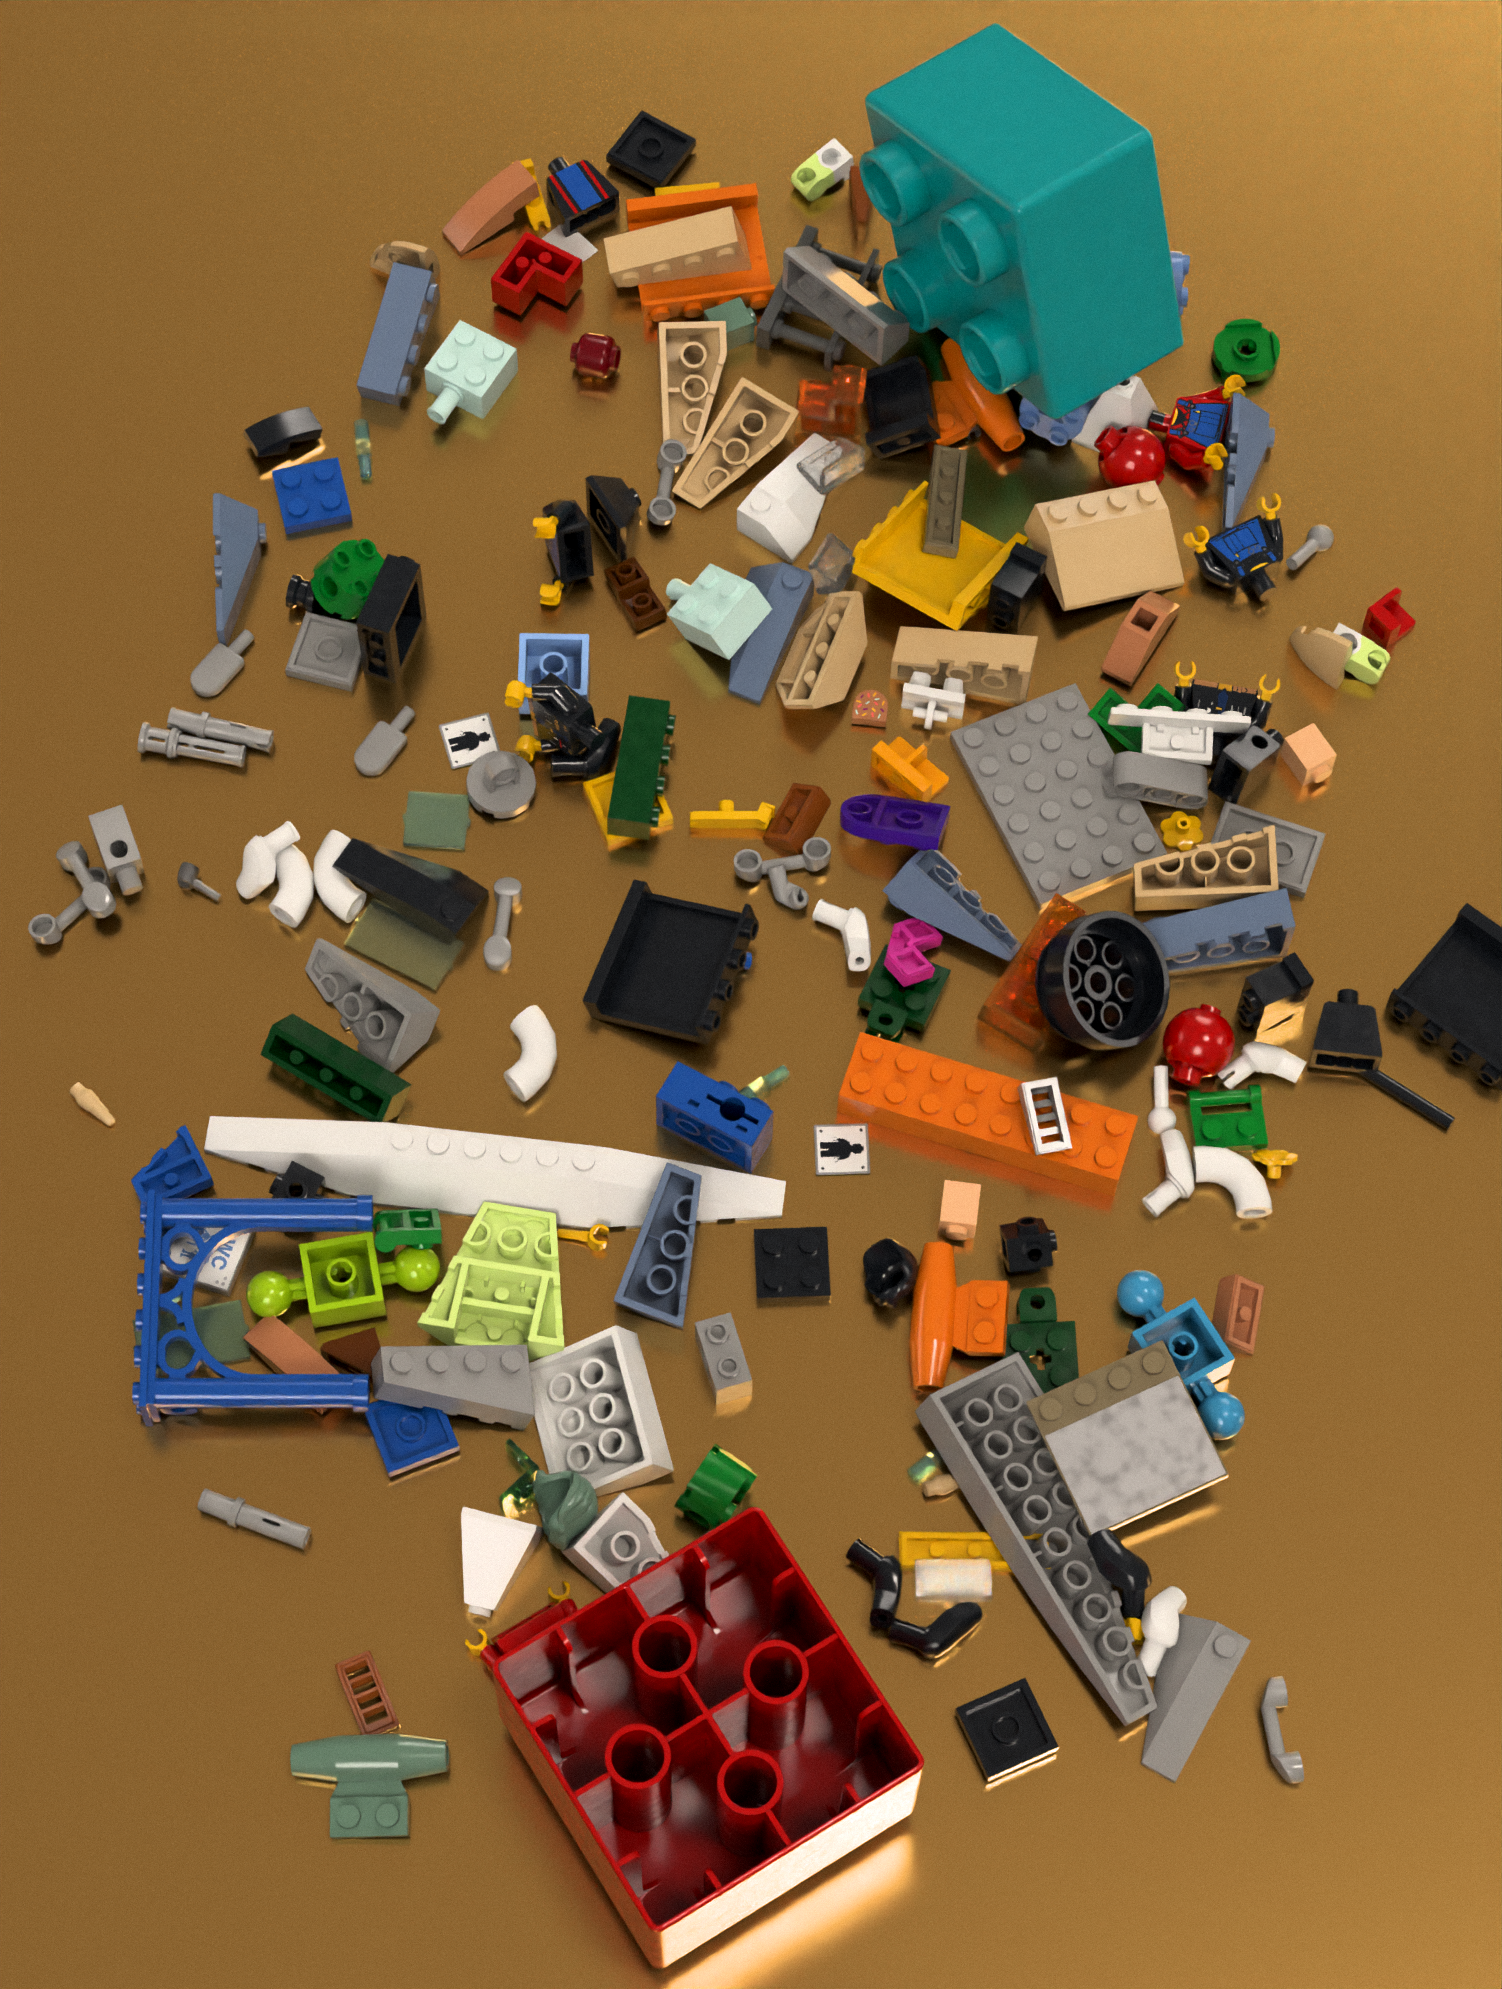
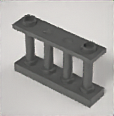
(772, 323)

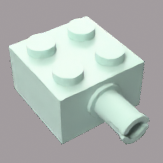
(469, 372)
(717, 610)

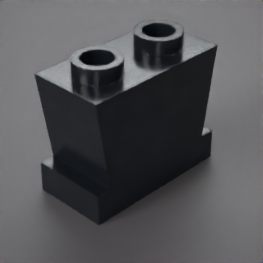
(1016, 587)
(1274, 994)

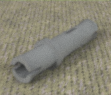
(206, 726)
(239, 1513)

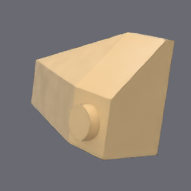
(689, 373)
(738, 438)

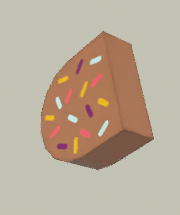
(870, 709)

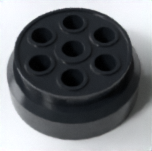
(1103, 981)

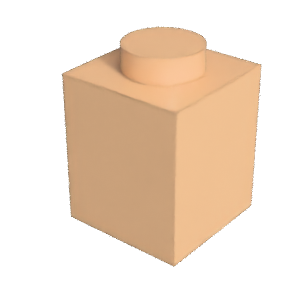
(1308, 755)
(959, 1210)

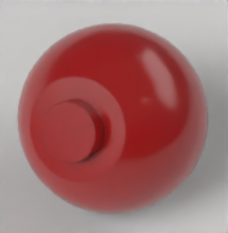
(1130, 456)
(1198, 1044)

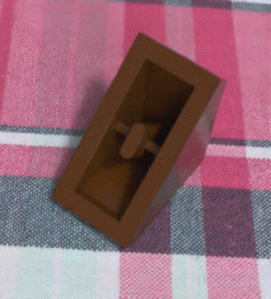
(353, 1352)

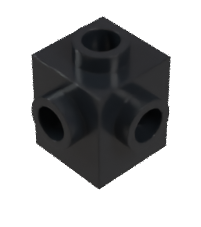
(298, 1180)
(1027, 1245)

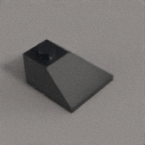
(613, 512)

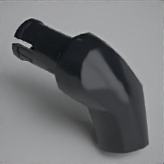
(589, 762)
(1122, 1569)
(886, 1578)
(941, 1634)

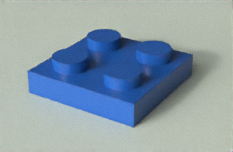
(311, 495)
(409, 1435)

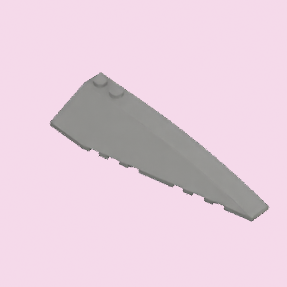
(1017, 1492)

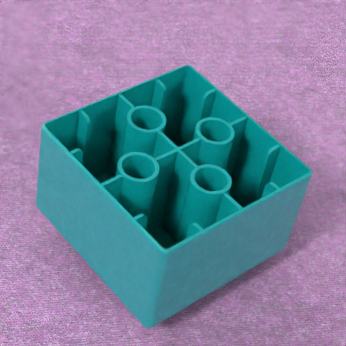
(1022, 221)

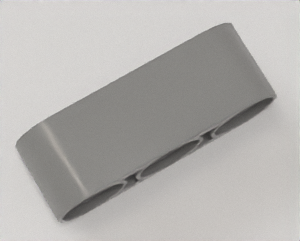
(1160, 780)

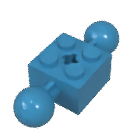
(1188, 1332)

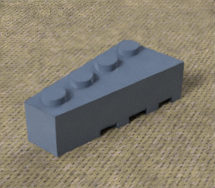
(398, 334)
(1226, 932)
(662, 1256)

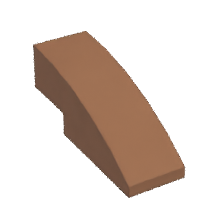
(491, 207)
(286, 1350)

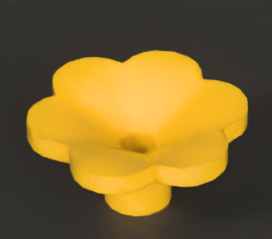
(1181, 831)
(1274, 1160)

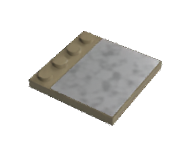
(1127, 1439)

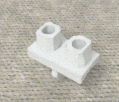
(932, 702)

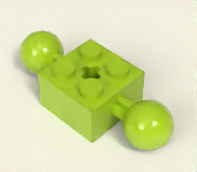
(336, 1302)

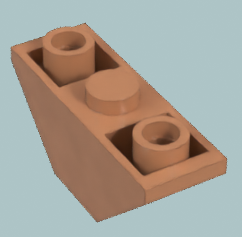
(1139, 636)

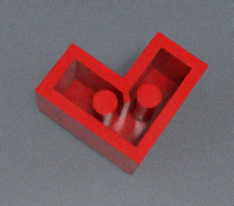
(535, 268)

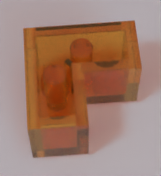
(834, 406)

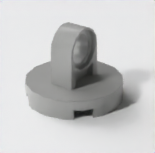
(501, 784)

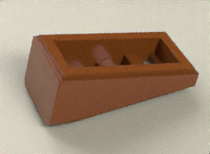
(860, 203)
(352, 1666)

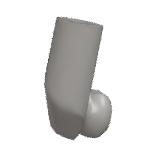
(785, 891)

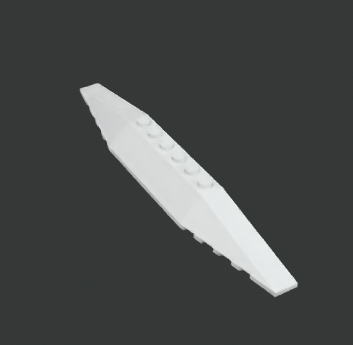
(463, 1169)

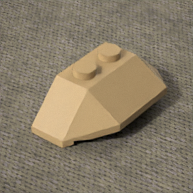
(825, 653)

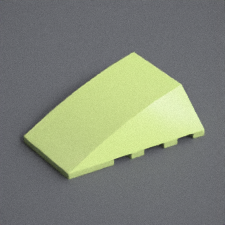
(502, 1284)

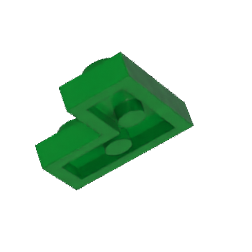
(1130, 735)

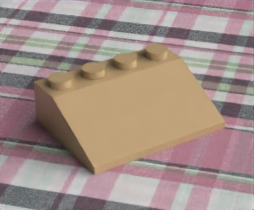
(1106, 545)

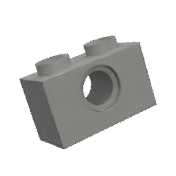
(723, 1358)

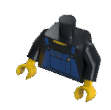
(568, 544)
(1244, 554)

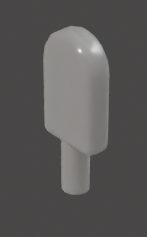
(220, 666)
(382, 744)

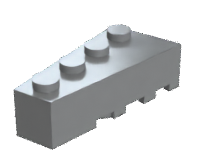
(463, 1379)

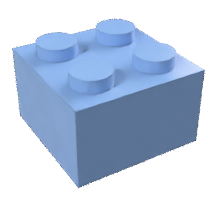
(554, 653)

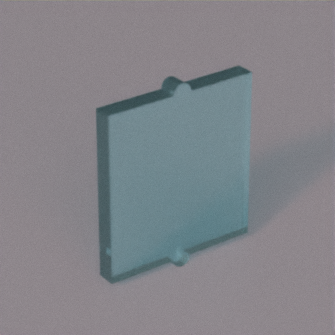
(436, 820)

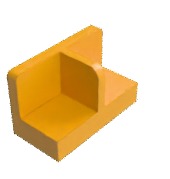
(908, 769)

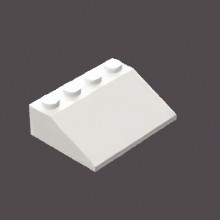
(600, 1412)

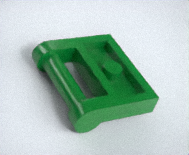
(1228, 1130)
(417, 1228)

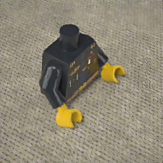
(1222, 697)
(558, 717)

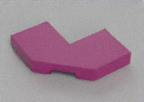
(905, 949)

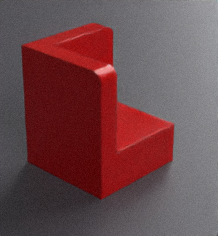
(1387, 619)

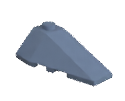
(1246, 443)
(238, 553)
(757, 660)
(931, 892)

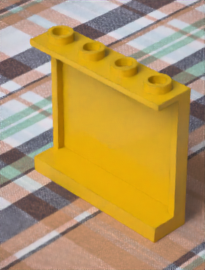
(929, 582)

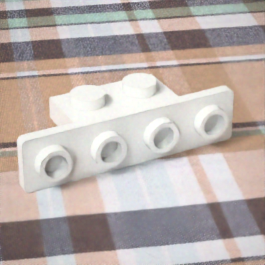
(1178, 734)

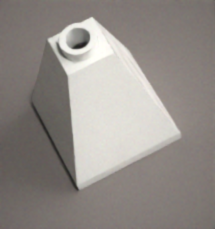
(1121, 407)
(493, 1557)

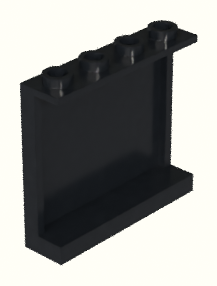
(670, 965)
(1458, 995)

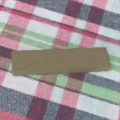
(944, 501)

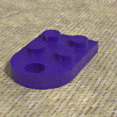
(895, 820)

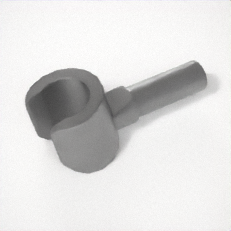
(188, 879)

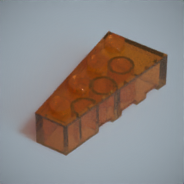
(1013, 1001)

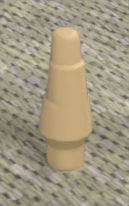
(90, 1102)
(940, 1485)

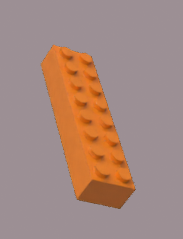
(981, 1113)

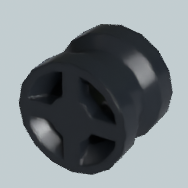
(301, 594)

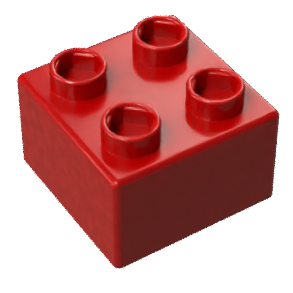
(707, 1735)

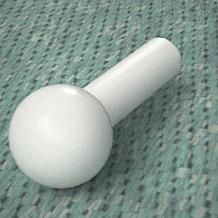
(1161, 1117)

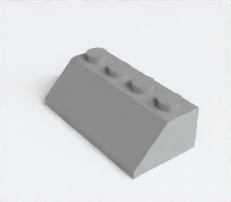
(843, 303)

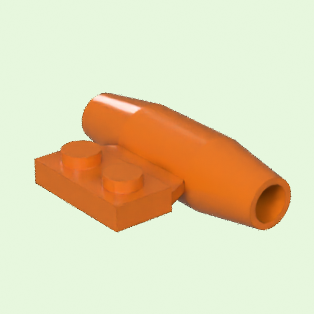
(966, 402)
(948, 1317)

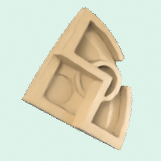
(406, 254)
(1323, 653)

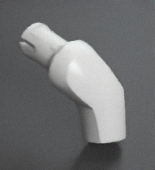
(259, 859)
(853, 930)
(1263, 1058)
(1178, 1176)
(1160, 1627)

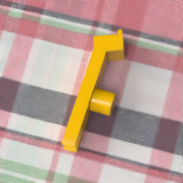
(536, 209)
(728, 818)

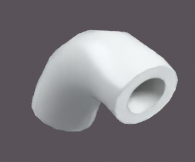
(295, 886)
(332, 886)
(537, 1054)
(1236, 1175)

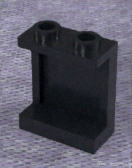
(900, 407)

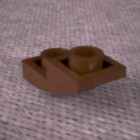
(634, 593)

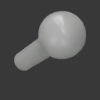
(1318, 539)

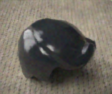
(889, 1271)

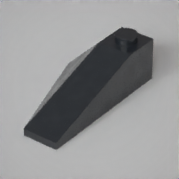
(420, 890)

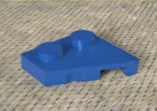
(174, 1170)

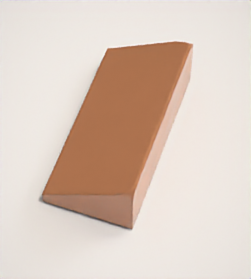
(1238, 1312)

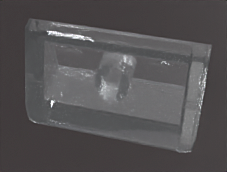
(832, 465)
(831, 565)
(952, 1580)

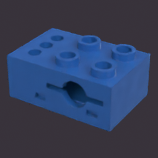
(714, 1116)

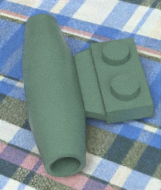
(369, 1777)

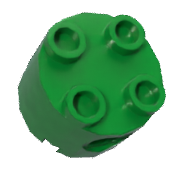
(346, 577)
(714, 1487)

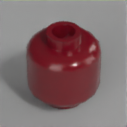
(595, 355)

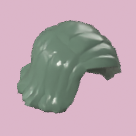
(565, 1504)

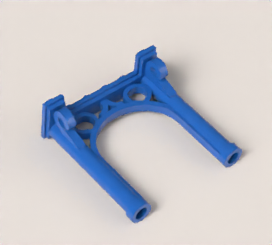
(187, 1217)

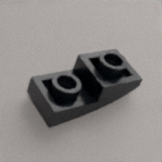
(278, 431)

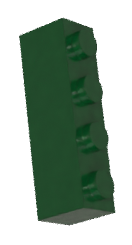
(639, 768)
(335, 1069)

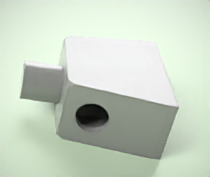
(118, 848)

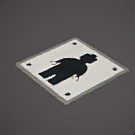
(468, 739)
(841, 1149)

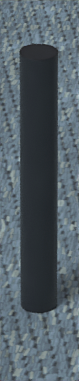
(1409, 1097)

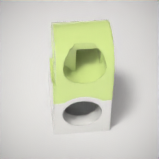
(822, 170)
(1367, 658)

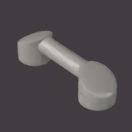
(669, 461)
(815, 856)
(95, 894)
(47, 929)
(497, 948)
(1286, 1763)

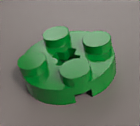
(1258, 339)

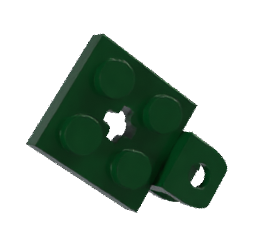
(895, 1010)
(1040, 1332)

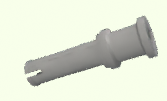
(174, 738)

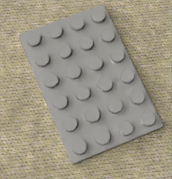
(1053, 796)

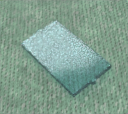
(402, 945)
(219, 1329)

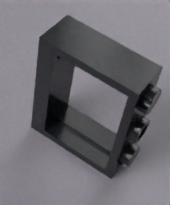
(391, 618)

